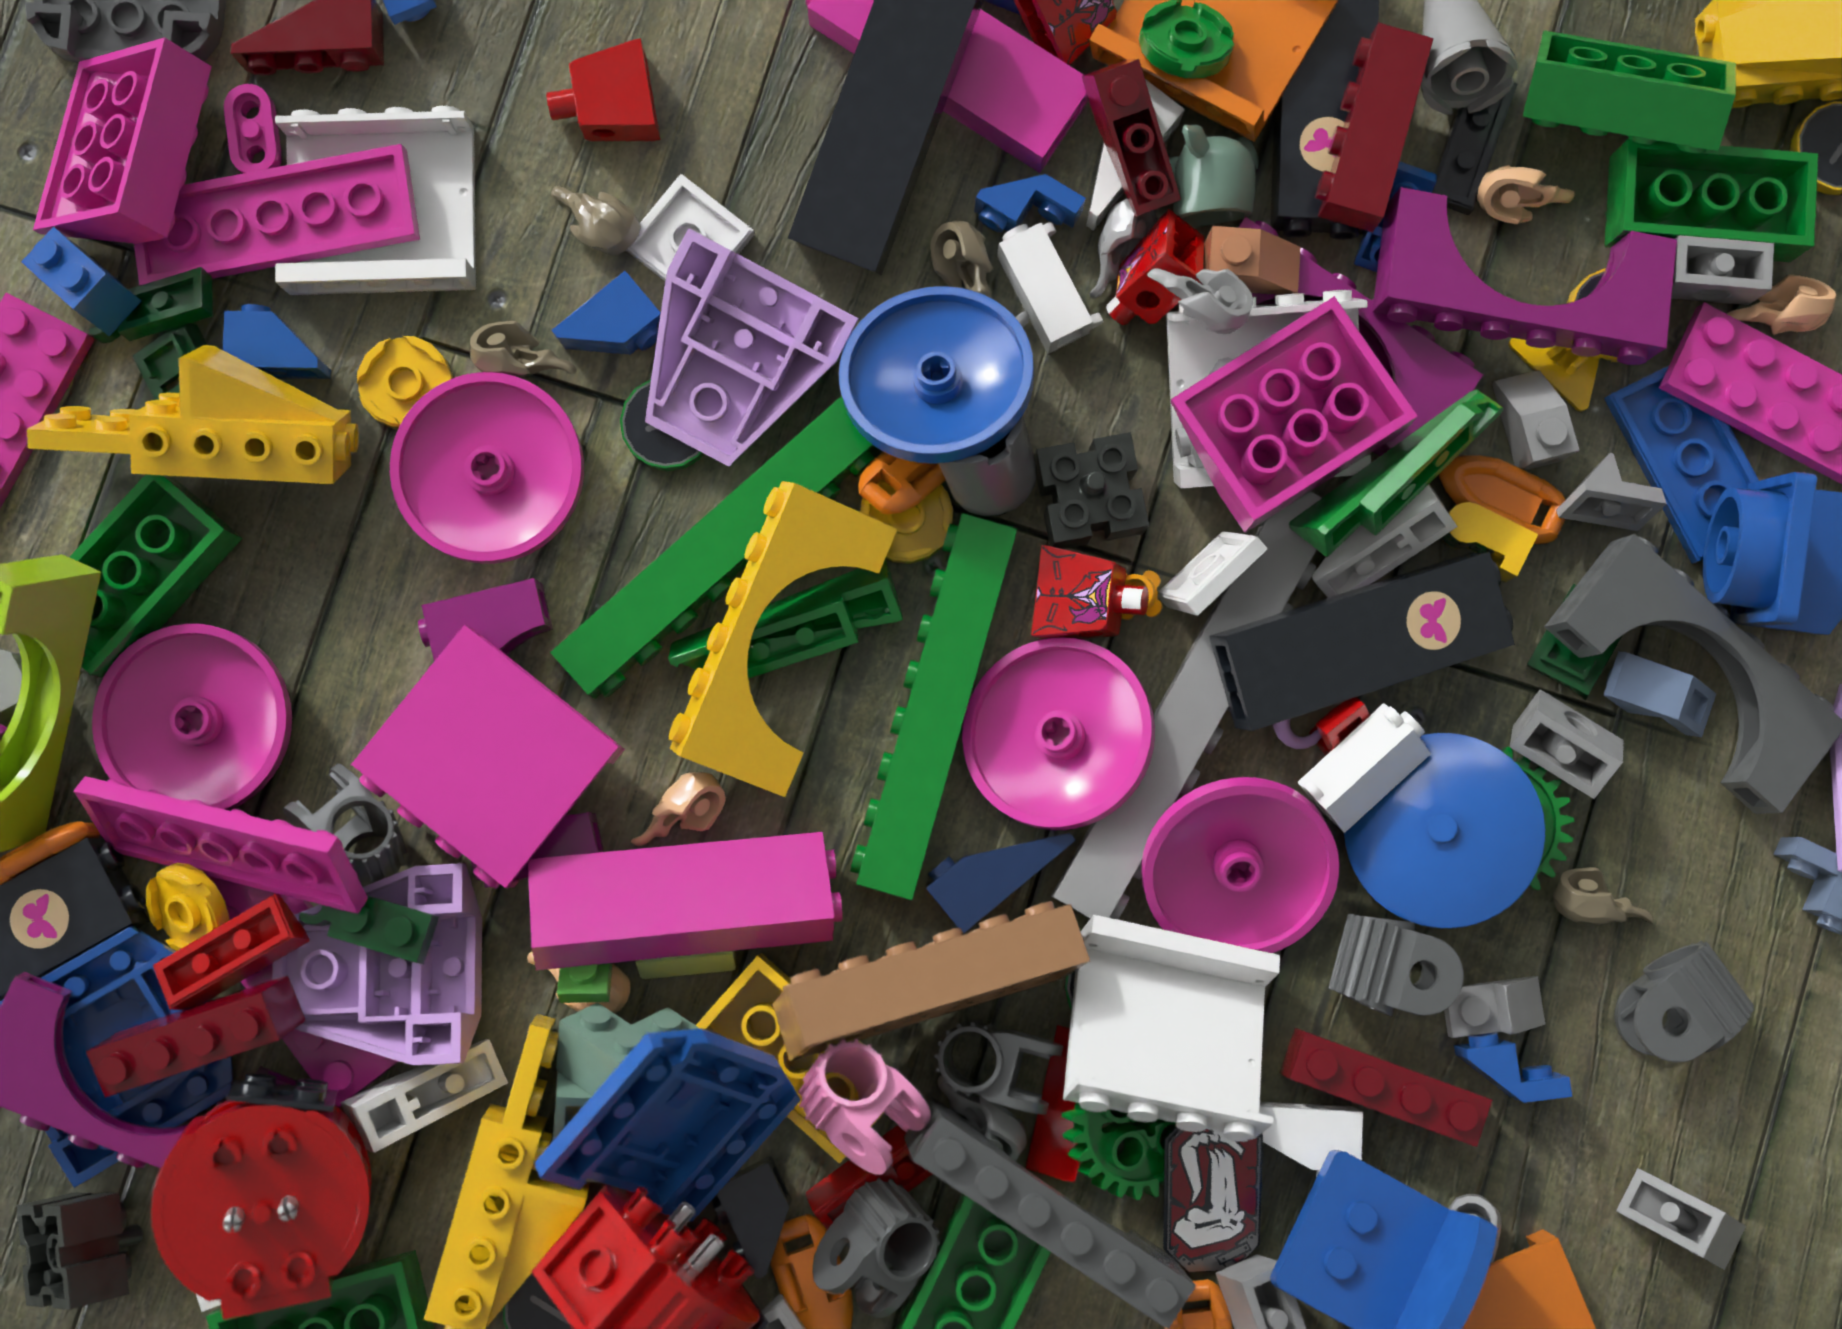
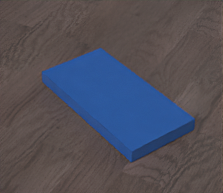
(1682, 453)

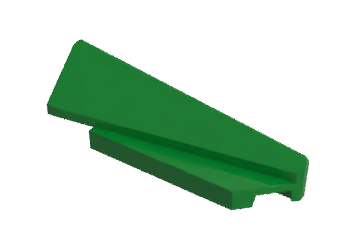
(1396, 477)
(807, 622)

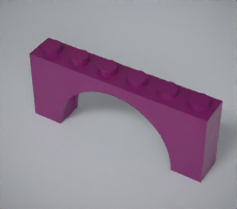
(1430, 282)
(1418, 366)
(507, 619)
(43, 1089)

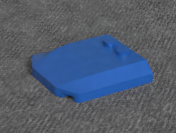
(112, 992)
(674, 1119)

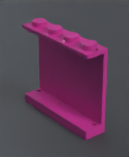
(484, 757)

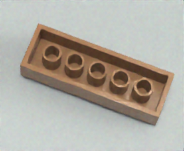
(930, 980)

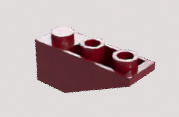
(316, 38)
(1132, 134)

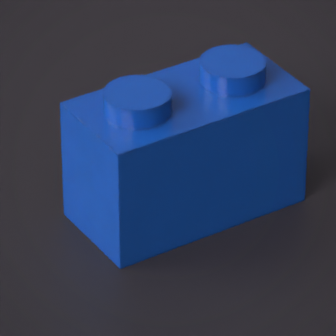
(81, 281)

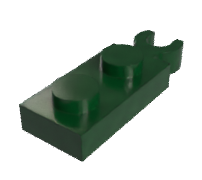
(165, 305)
(380, 927)

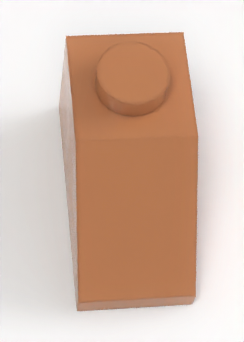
(1256, 257)

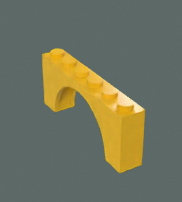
(721, 718)

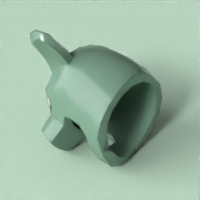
(1214, 178)

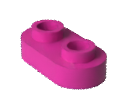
(251, 135)

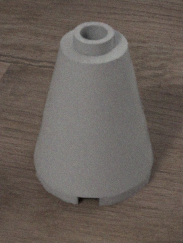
(1468, 57)

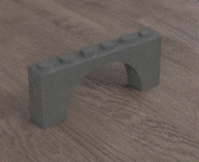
(1780, 720)
(1111, 1257)

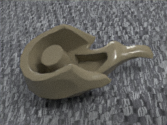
(603, 221)
(961, 254)
(508, 350)
(1585, 898)

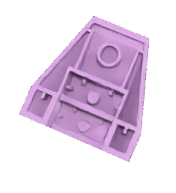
(735, 348)
(392, 1003)

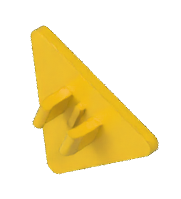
(1566, 372)

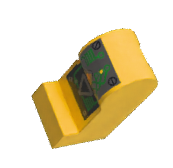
(1489, 532)

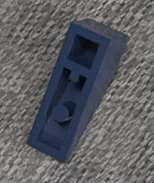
(985, 879)

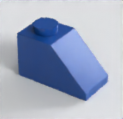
(612, 321)
(270, 344)

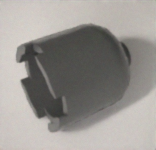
(995, 478)

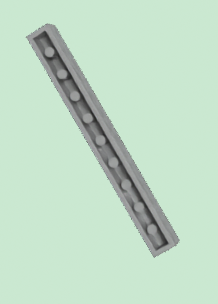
(1185, 723)

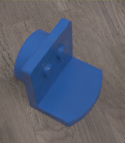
(1777, 554)
(1383, 1252)

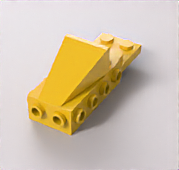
(1779, 47)
(220, 425)
(504, 1208)

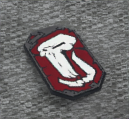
(1211, 1199)

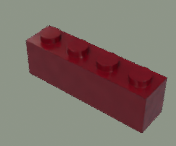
(1374, 127)
(196, 1036)
(1385, 1087)

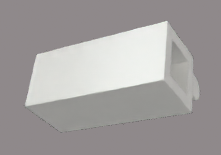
(1044, 286)
(1365, 766)

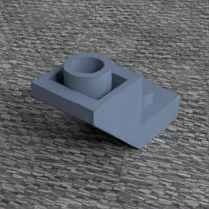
(1661, 692)
(1820, 865)

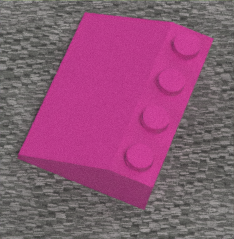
(125, 144)
(1291, 413)

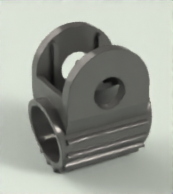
(370, 821)
(1377, 963)
(1700, 1001)
(1009, 1049)
(882, 1231)

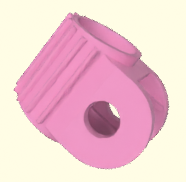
(878, 1090)

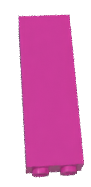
(1002, 87)
(681, 900)

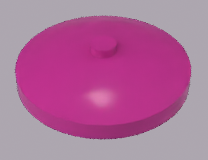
(486, 468)
(193, 716)
(1058, 733)
(1241, 864)

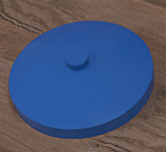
(936, 374)
(1451, 836)

